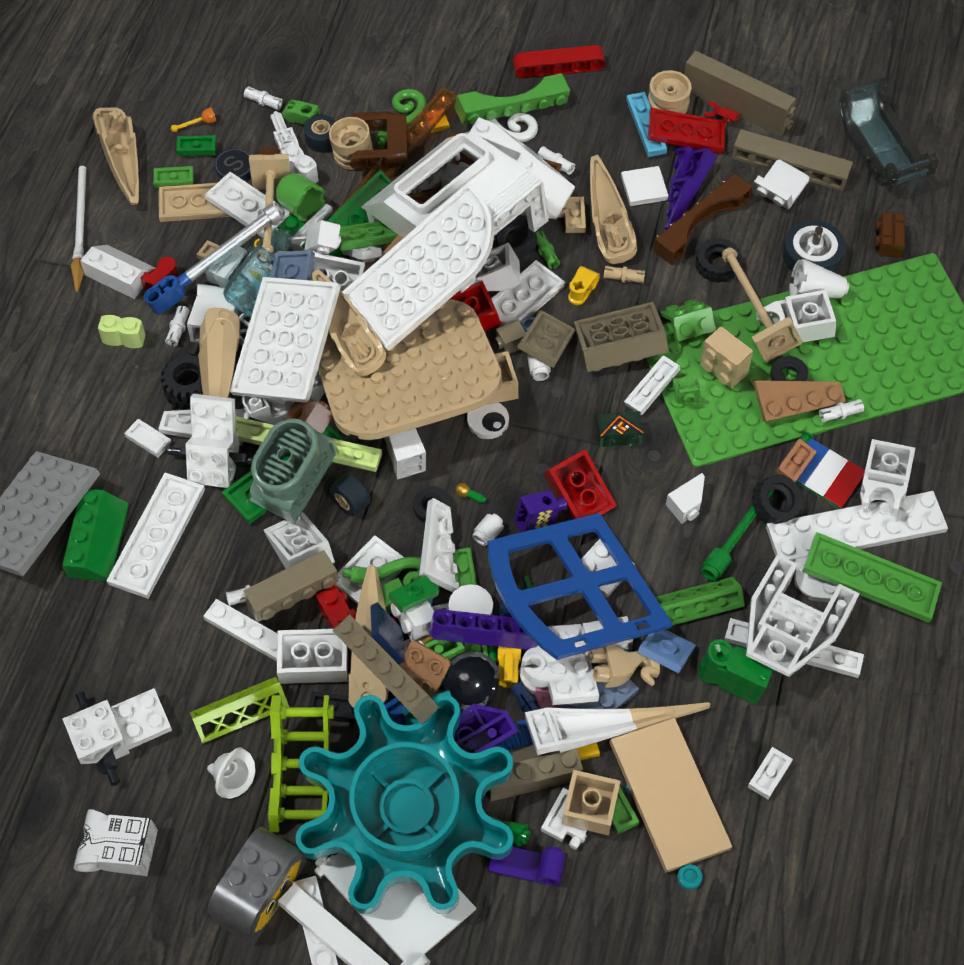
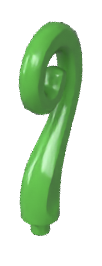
(415, 95)
(358, 573)

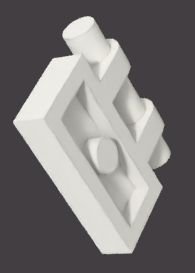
(554, 827)

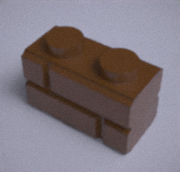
(890, 235)

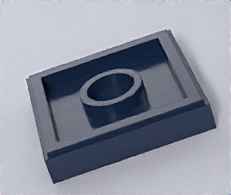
(387, 633)

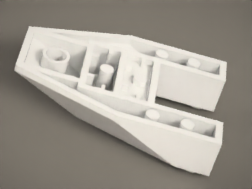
(556, 187)
(786, 631)

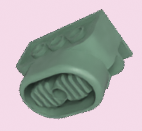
(289, 484)

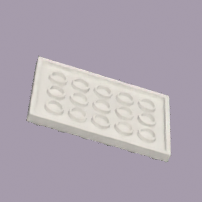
(285, 339)

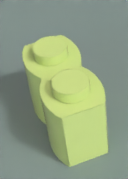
(123, 331)

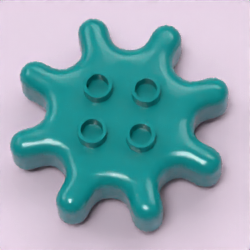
(405, 804)

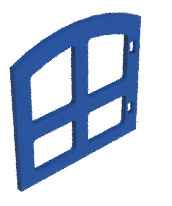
(581, 582)

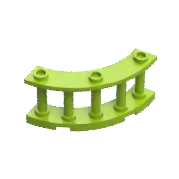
(281, 763)

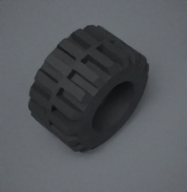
(177, 371)

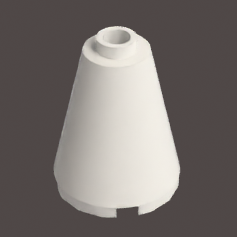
(812, 278)

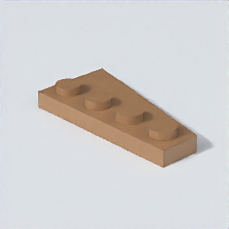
(792, 398)

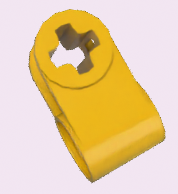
(582, 285)

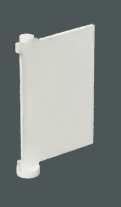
(404, 915)

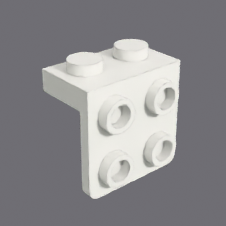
(782, 184)

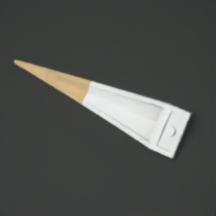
(572, 728)

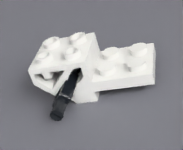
(214, 444)
(107, 733)

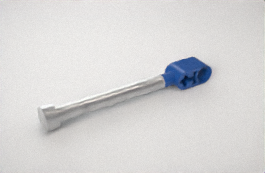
(171, 289)

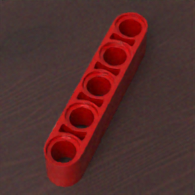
(559, 61)

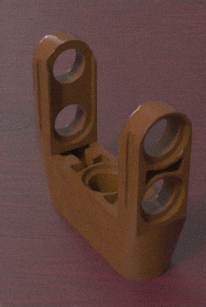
(397, 141)

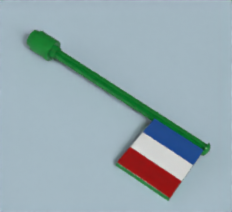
(825, 476)

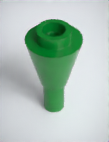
(520, 831)

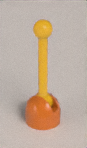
(207, 116)

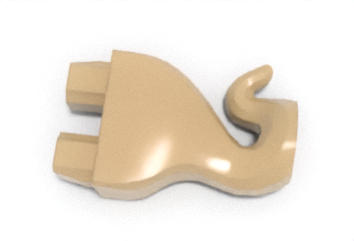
(619, 665)

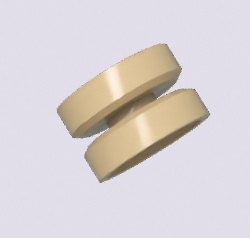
(670, 91)

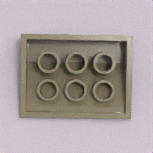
(621, 336)

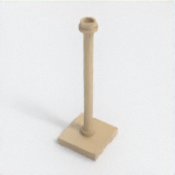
(265, 175)
(776, 337)

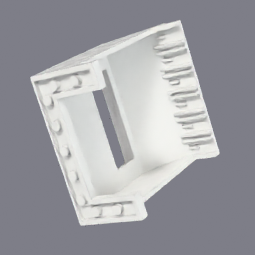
(497, 178)

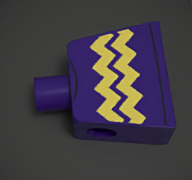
(538, 510)

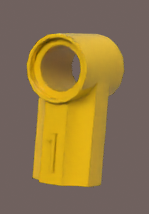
(508, 666)

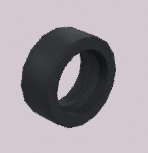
(517, 225)

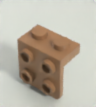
(425, 667)

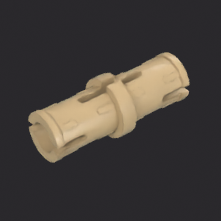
(624, 274)

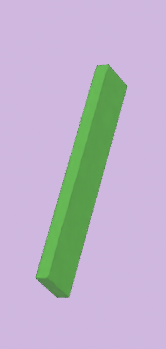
(466, 576)

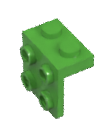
(690, 319)

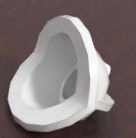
(233, 773)

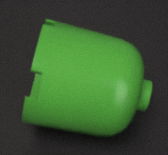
(300, 195)

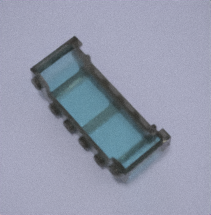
(881, 136)

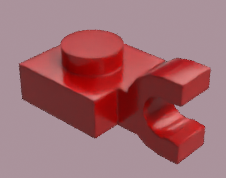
(727, 114)

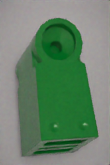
(734, 671)

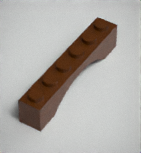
(728, 196)

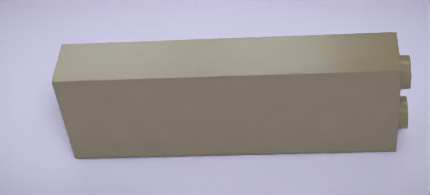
(740, 93)

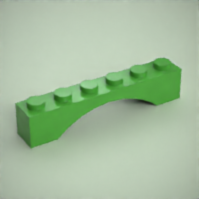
(474, 105)

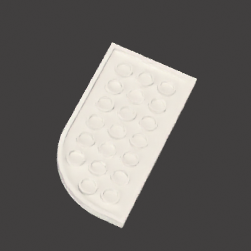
(425, 267)

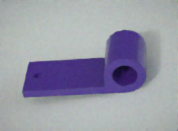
(532, 866)

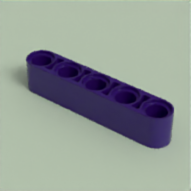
(479, 629)

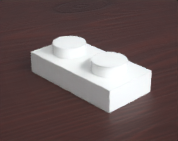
(770, 773)

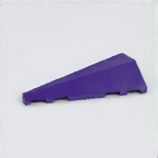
(689, 174)

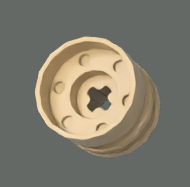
(348, 137)

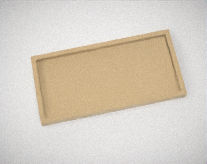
(670, 795)

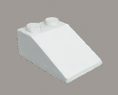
(500, 269)
(297, 541)

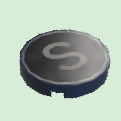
(233, 161)

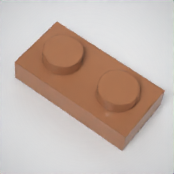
(796, 460)

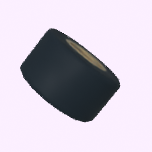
(317, 133)
(349, 494)

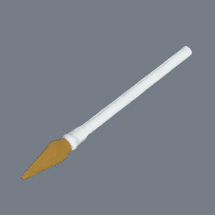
(76, 267)

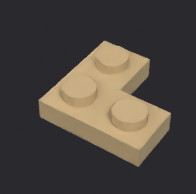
(574, 215)

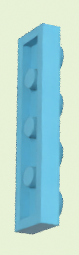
(640, 108)

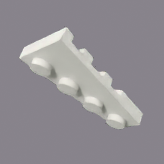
(179, 422)
(438, 548)

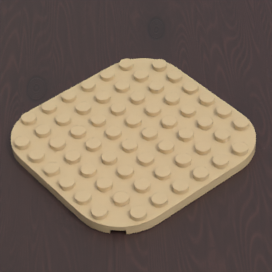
(426, 377)

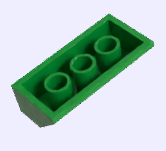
(95, 536)

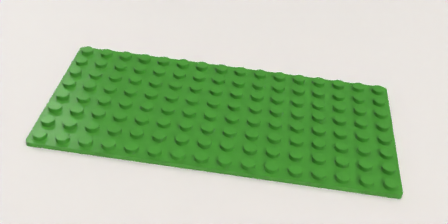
(891, 348)

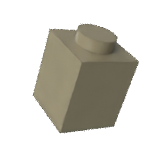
(509, 336)

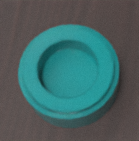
(689, 877)

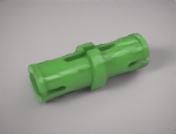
(546, 250)

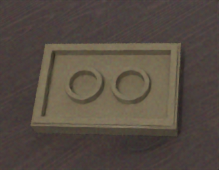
(546, 338)

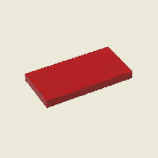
(686, 130)

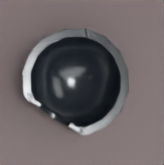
(472, 679)

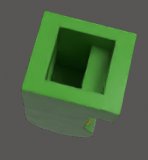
(300, 111)

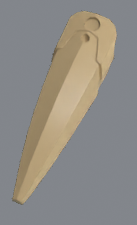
(119, 148)
(609, 215)
(353, 336)
(218, 350)
(361, 679)

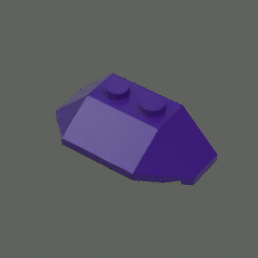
(483, 728)

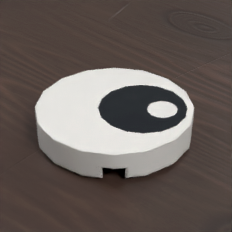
(488, 421)

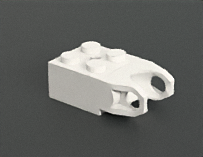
(809, 313)
(887, 474)

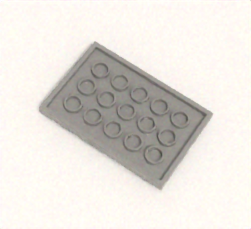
(38, 506)

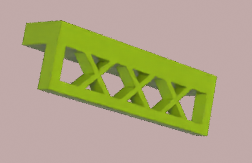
(232, 704)

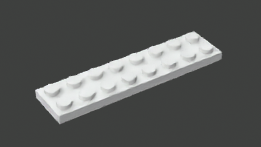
(859, 527)

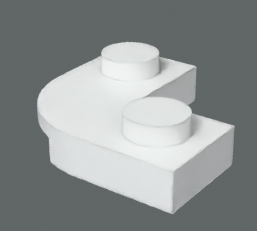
(813, 587)

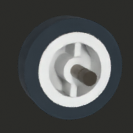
(815, 242)

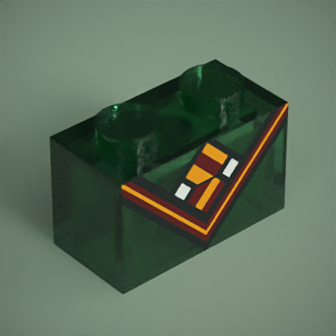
(619, 429)

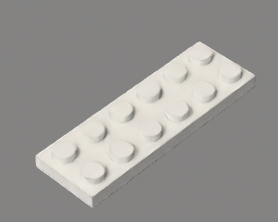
(156, 535)

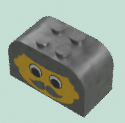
(254, 884)

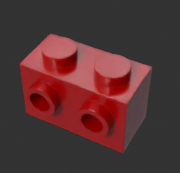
(334, 606)

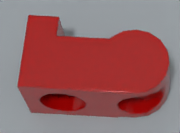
(165, 267)

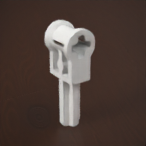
(283, 136)

